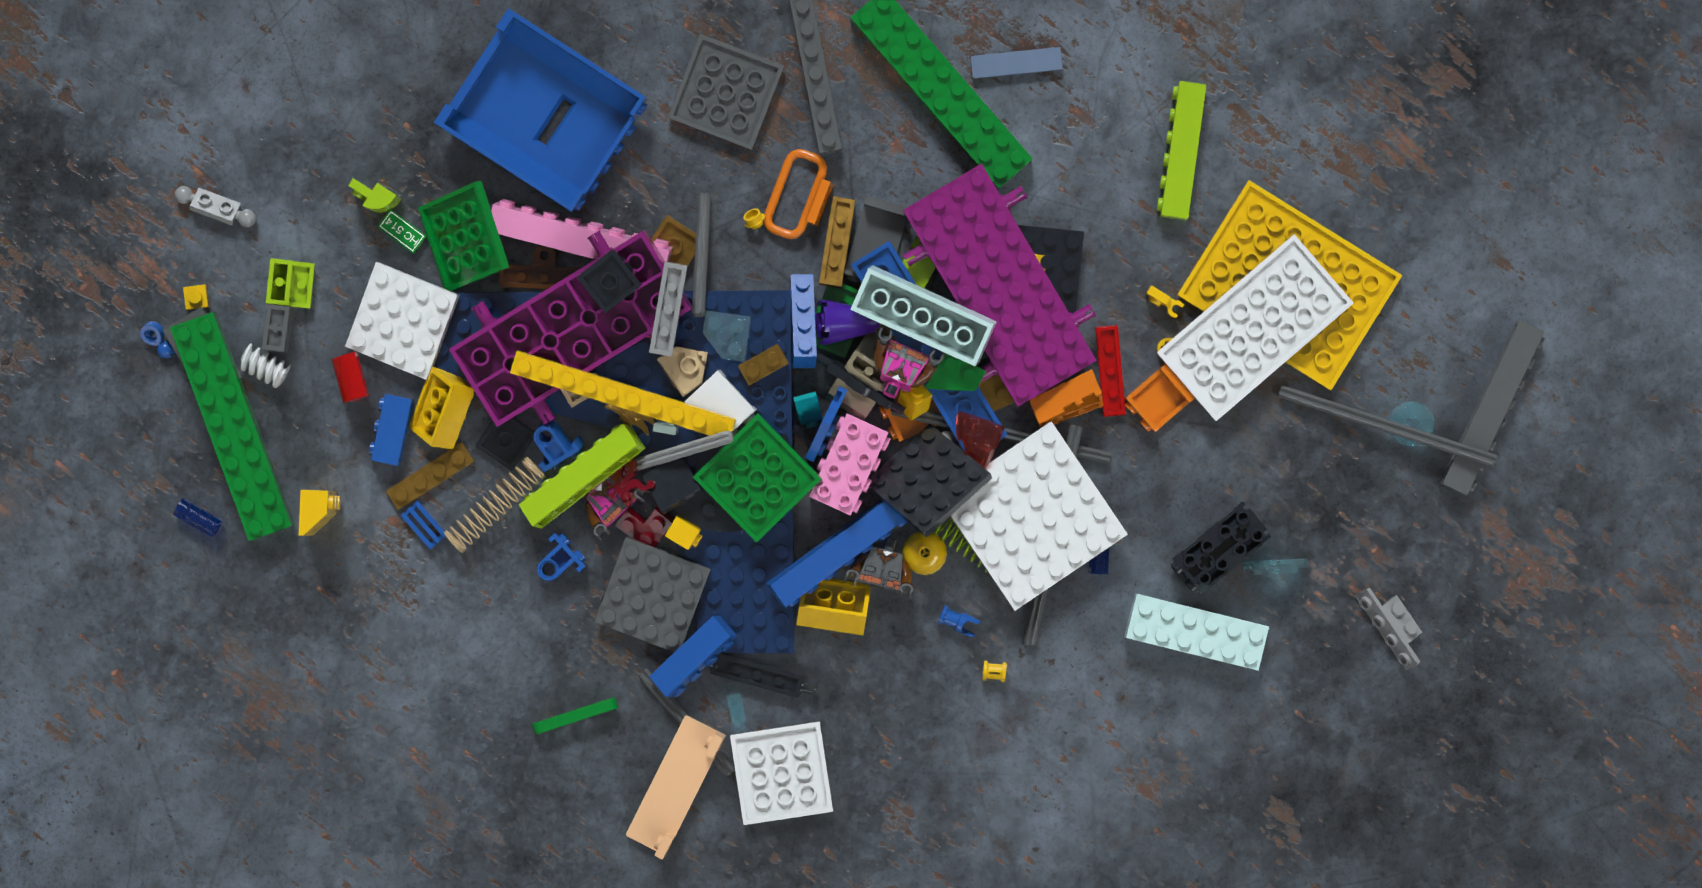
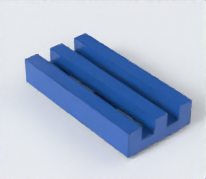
(412, 510)

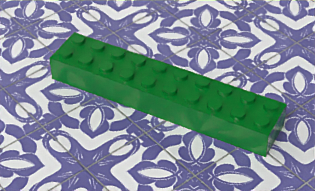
(941, 89)
(232, 425)

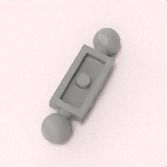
(215, 206)

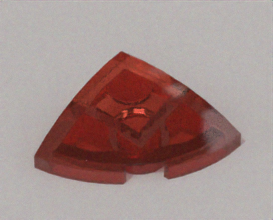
(978, 437)

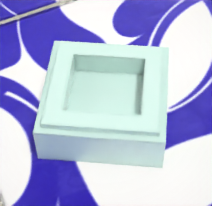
(666, 428)

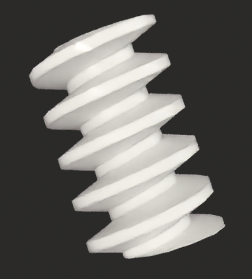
(263, 366)

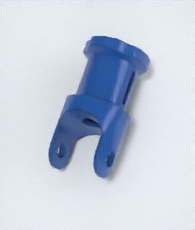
(956, 620)

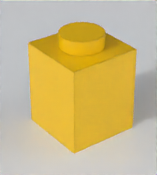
(916, 401)
(684, 533)

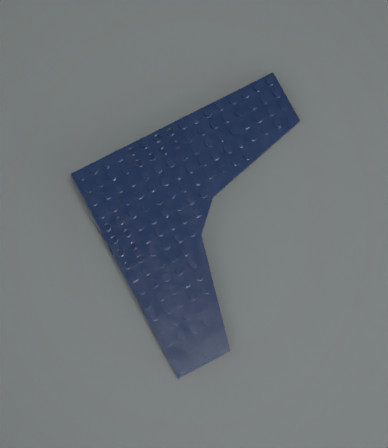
(737, 563)

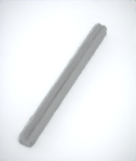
(683, 450)

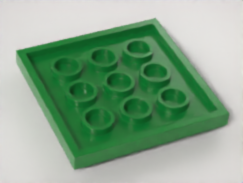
(463, 236)
(757, 477)

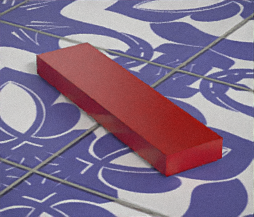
(1110, 370)

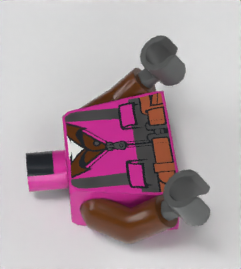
(902, 366)
(603, 510)

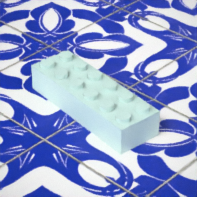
(923, 315)
(1196, 631)

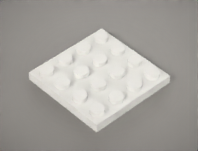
(402, 320)
(781, 773)

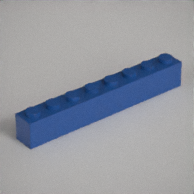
(833, 553)

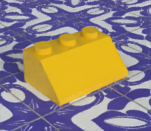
(441, 408)
(316, 510)
(835, 607)

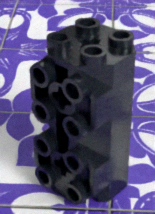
(1220, 548)

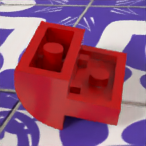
(350, 377)

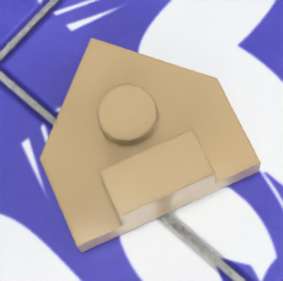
(684, 368)

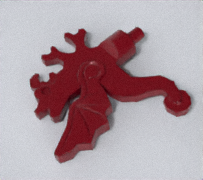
(625, 483)

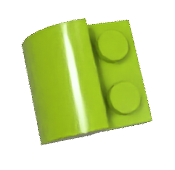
(375, 200)
(289, 283)

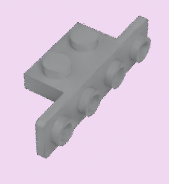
(1393, 624)

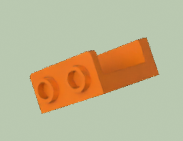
(1158, 398)

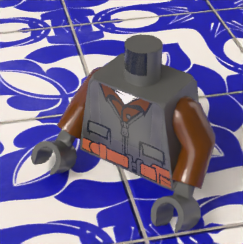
(882, 569)

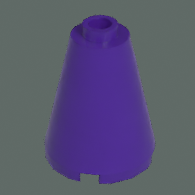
(840, 323)

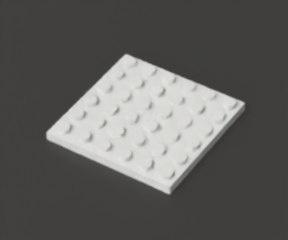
(1036, 517)

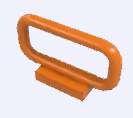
(816, 200)

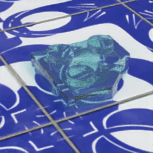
(727, 334)
(1276, 566)

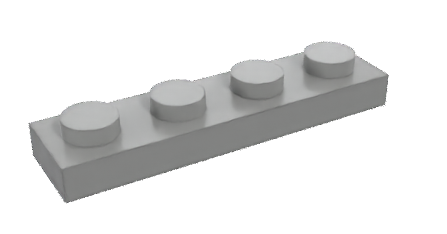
(668, 309)

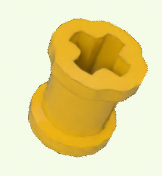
(994, 671)

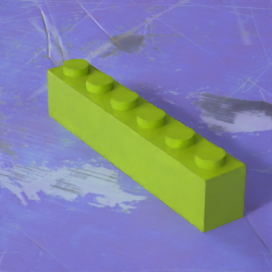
(1183, 149)
(581, 476)

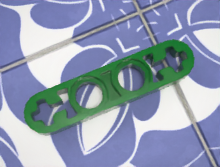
(575, 715)

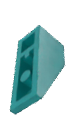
(808, 409)

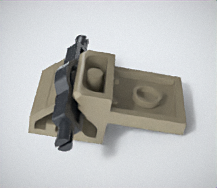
(861, 378)

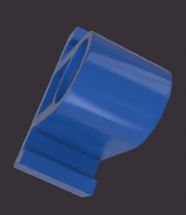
(556, 447)
(561, 557)

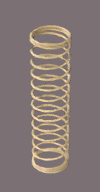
(530, 466)

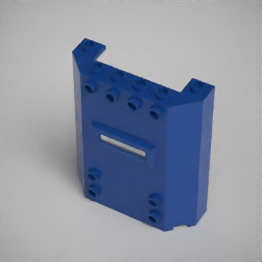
(516, 95)

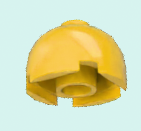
(919, 563)

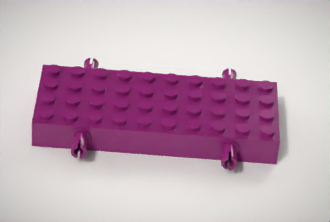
(996, 274)
(561, 327)

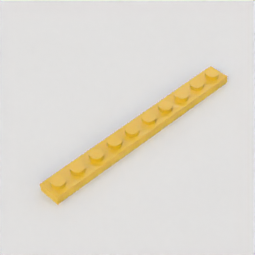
(620, 394)

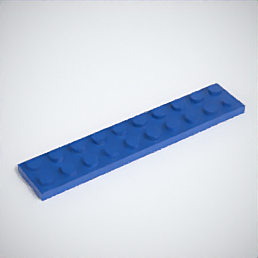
(948, 401)

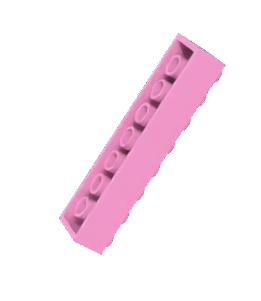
(558, 232)

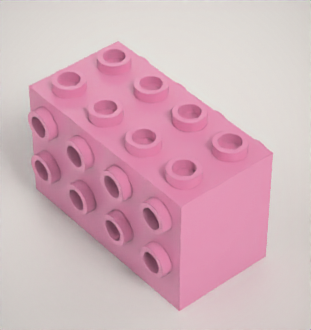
(849, 464)

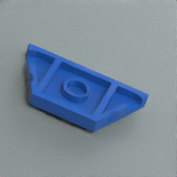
(827, 426)

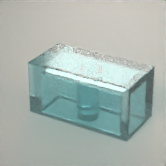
(736, 708)

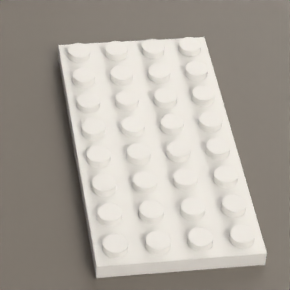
(1255, 327)

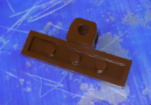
(540, 275)

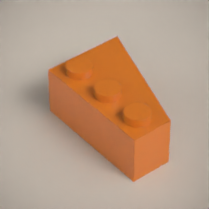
(1067, 400)

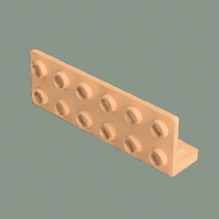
(675, 785)

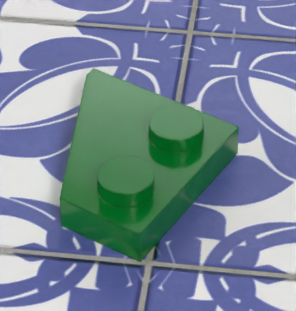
(956, 375)

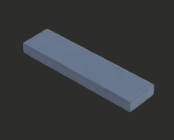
(1016, 63)

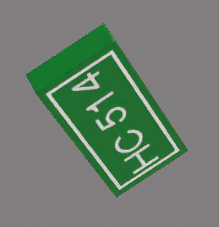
(402, 231)

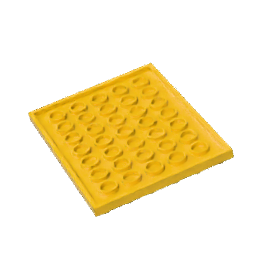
(1258, 227)

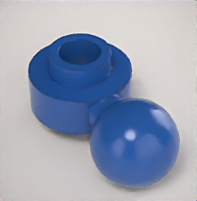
(153, 335)

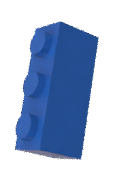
(391, 429)

